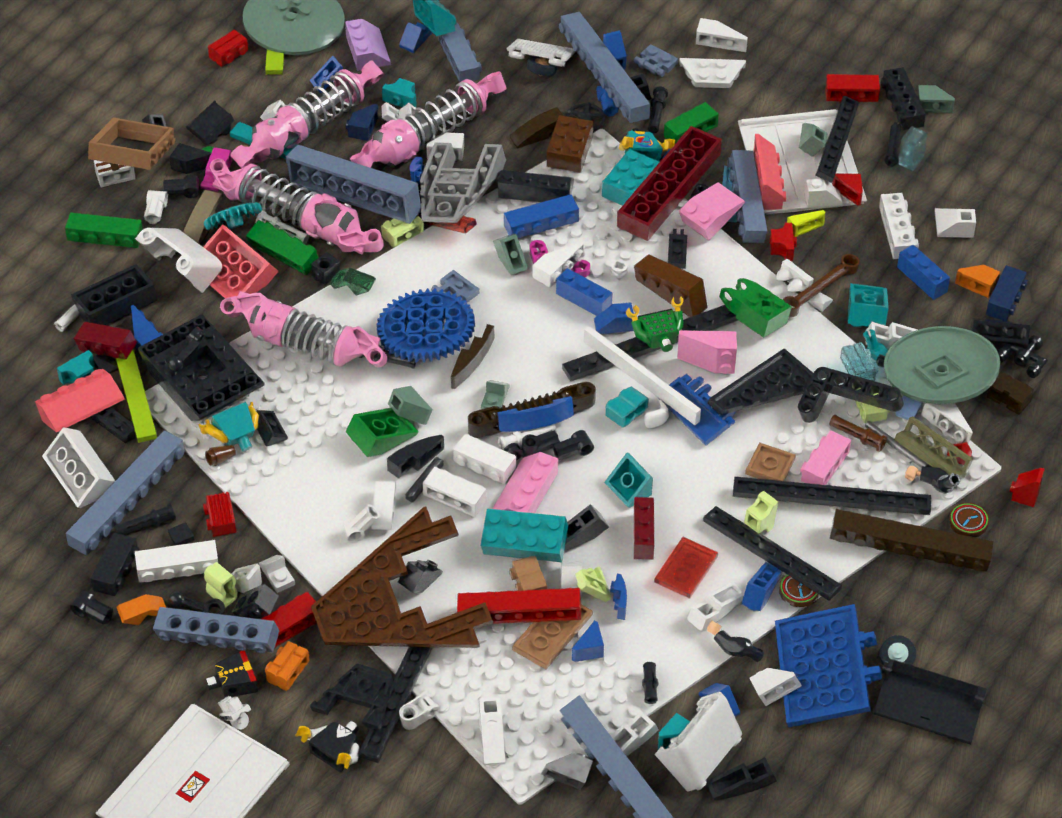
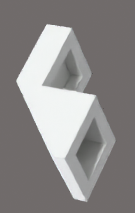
(390, 112)

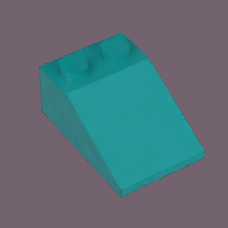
(867, 305)

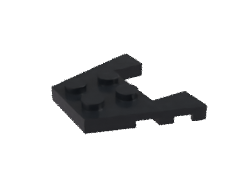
(362, 687)

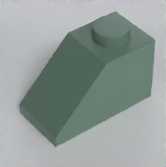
(935, 99)
(510, 253)

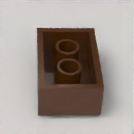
(569, 144)

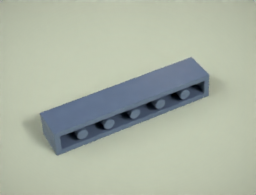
(746, 186)

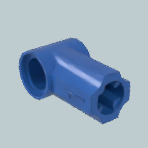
(607, 103)

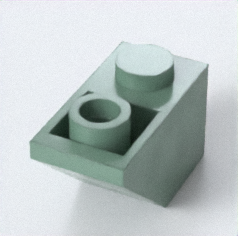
(812, 139)
(410, 405)

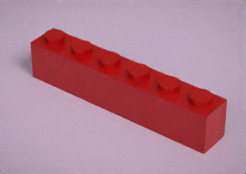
(526, 605)

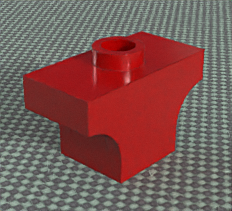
(783, 242)

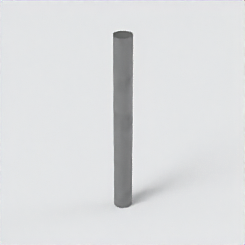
(890, 440)

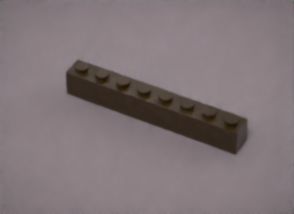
(911, 540)

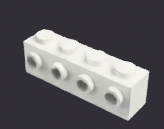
(897, 223)
(175, 561)

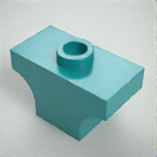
(399, 93)
(76, 368)

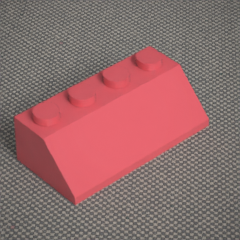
(769, 174)
(79, 400)

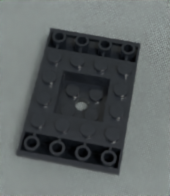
(215, 358)

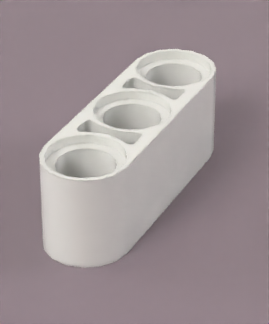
(384, 503)

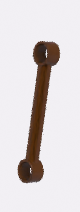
(823, 282)

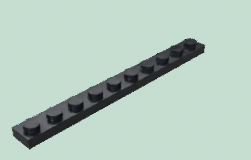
(635, 347)
(833, 495)

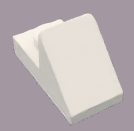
(277, 573)

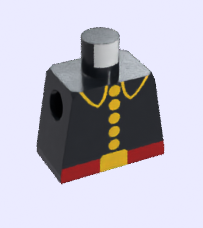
(234, 676)

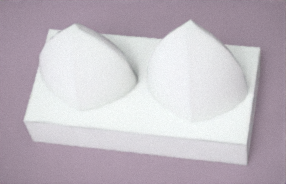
(796, 277)

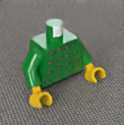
(659, 327)

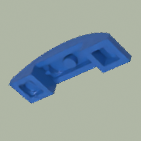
(536, 417)

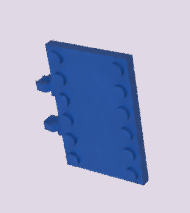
(828, 662)

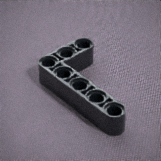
(846, 390)

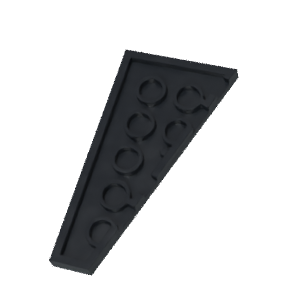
(770, 381)

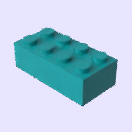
(524, 535)

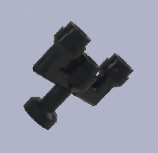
(1023, 356)

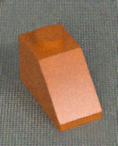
(978, 279)

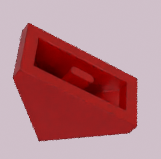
(849, 186)

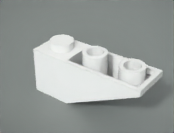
(553, 264)
(949, 420)
(492, 730)

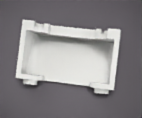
(195, 263)
(702, 743)

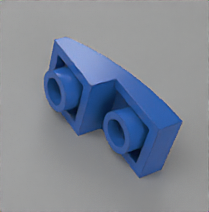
(416, 169)
(619, 592)

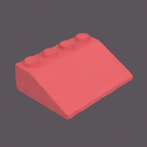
(241, 265)

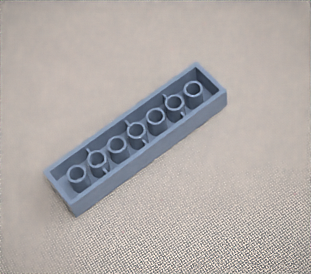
(354, 183)

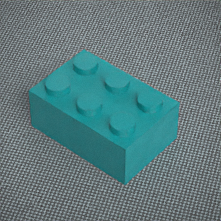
(627, 176)

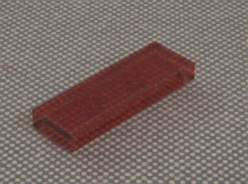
(463, 225)

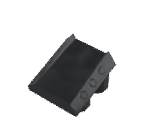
(211, 124)

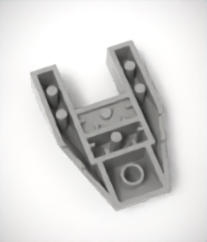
(452, 192)

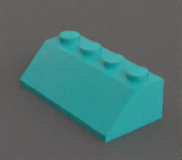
(434, 16)

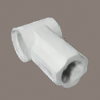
(155, 203)
(356, 525)

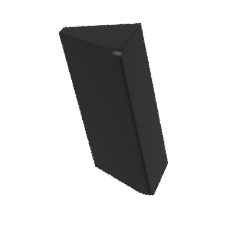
(270, 428)

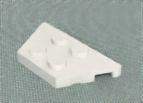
(712, 72)

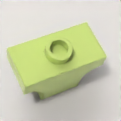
(762, 513)

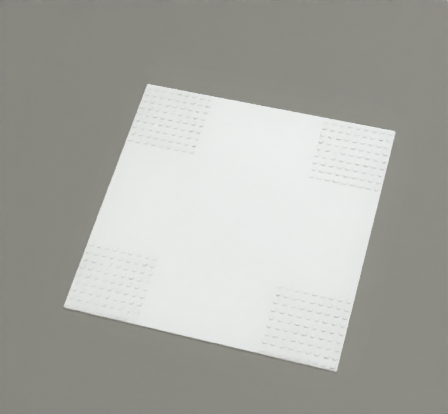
(320, 477)

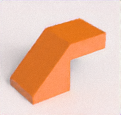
(137, 609)

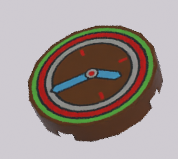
(969, 519)
(796, 593)

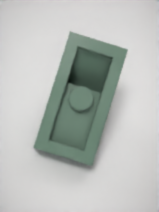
(495, 394)

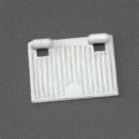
(541, 50)

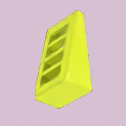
(806, 222)

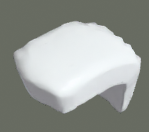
(657, 417)

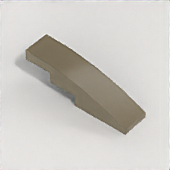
(204, 208)

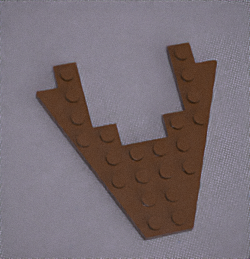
(364, 607)

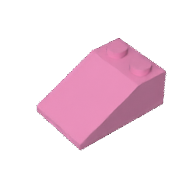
(710, 210)
(709, 350)

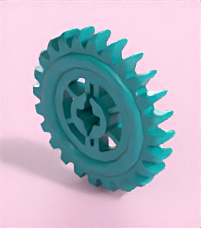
(232, 216)

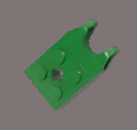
(756, 307)

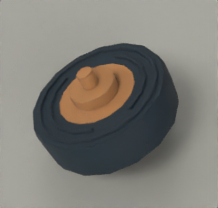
(541, 66)

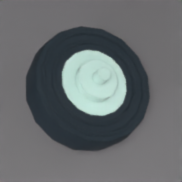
(899, 649)

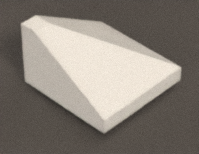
(820, 301)

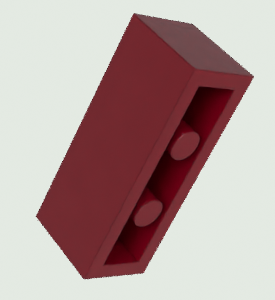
(105, 340)
(643, 528)

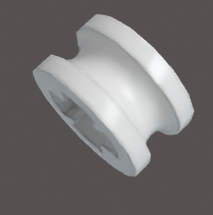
(619, 268)

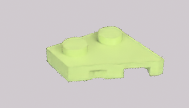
(593, 583)

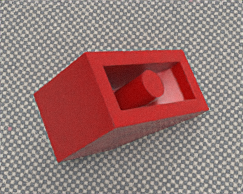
(1027, 487)

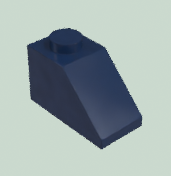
(362, 123)

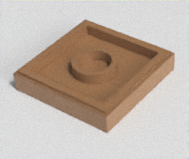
(770, 463)

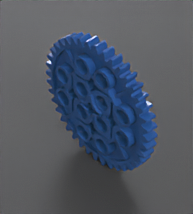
(424, 318)

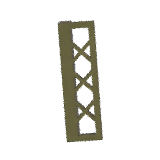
(928, 453)

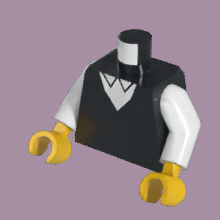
(333, 744)

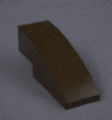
(536, 128)

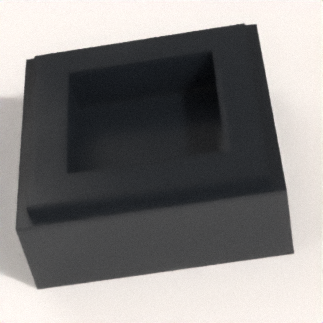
(181, 534)

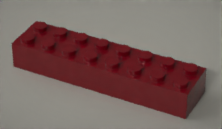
(669, 183)

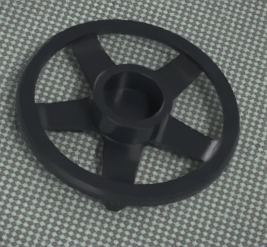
(586, 115)

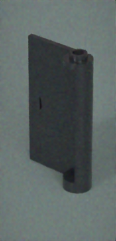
(929, 701)

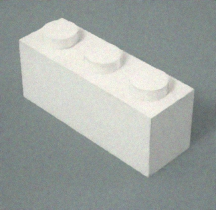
(484, 458)
(454, 491)

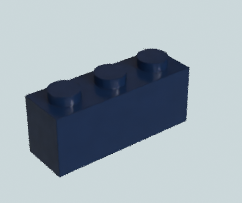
(1007, 293)

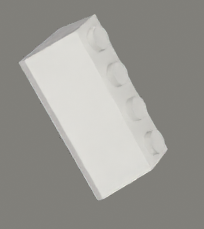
(78, 467)

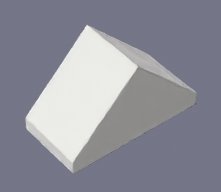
(568, 572)
(247, 577)

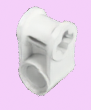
(421, 708)

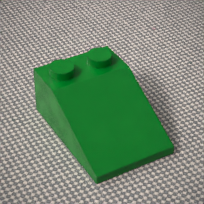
(379, 431)

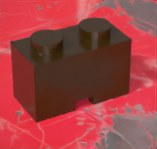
(1010, 392)

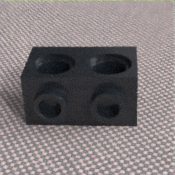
(255, 602)

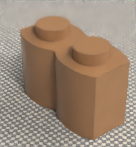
(527, 574)

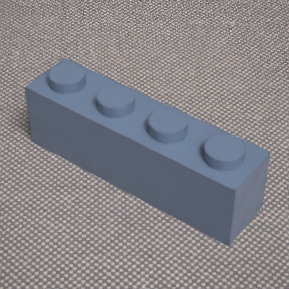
(460, 54)

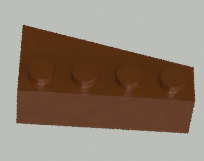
(672, 282)

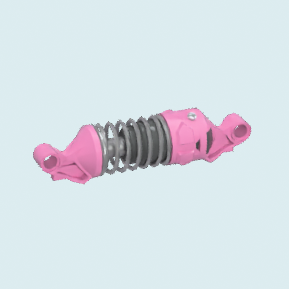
(289, 328)

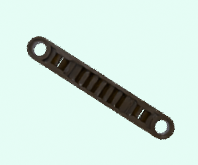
(484, 421)

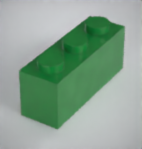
(700, 117)

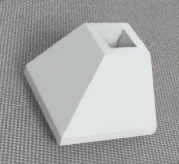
(955, 222)

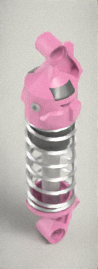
(403, 138)

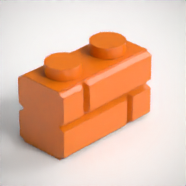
(287, 665)

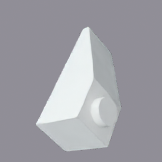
(718, 35)

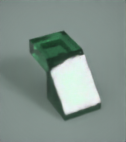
(354, 279)

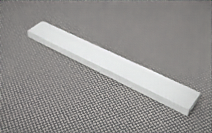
(642, 375)

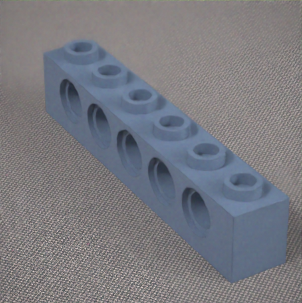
(188, 620)

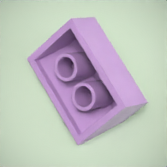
(366, 43)

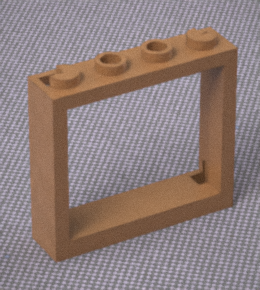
(102, 150)

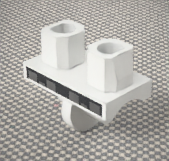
(234, 712)

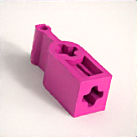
(217, 153)

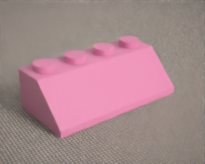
(528, 484)

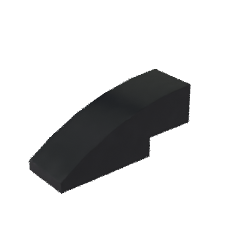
(415, 455)
(741, 780)

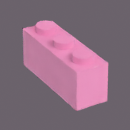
(825, 459)

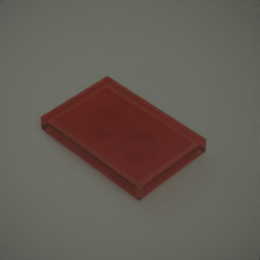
(686, 567)

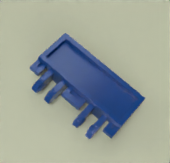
(710, 423)

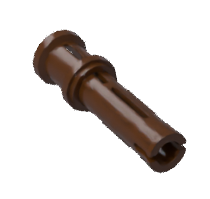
(866, 436)

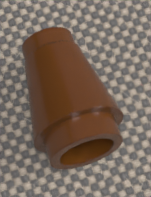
(218, 455)

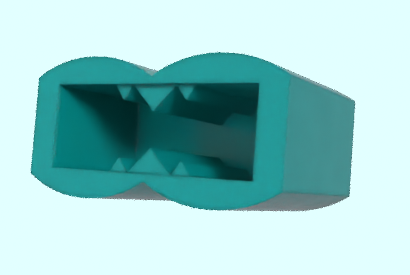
(626, 406)

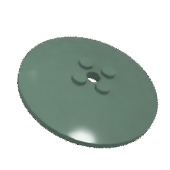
(300, 33)
(965, 359)

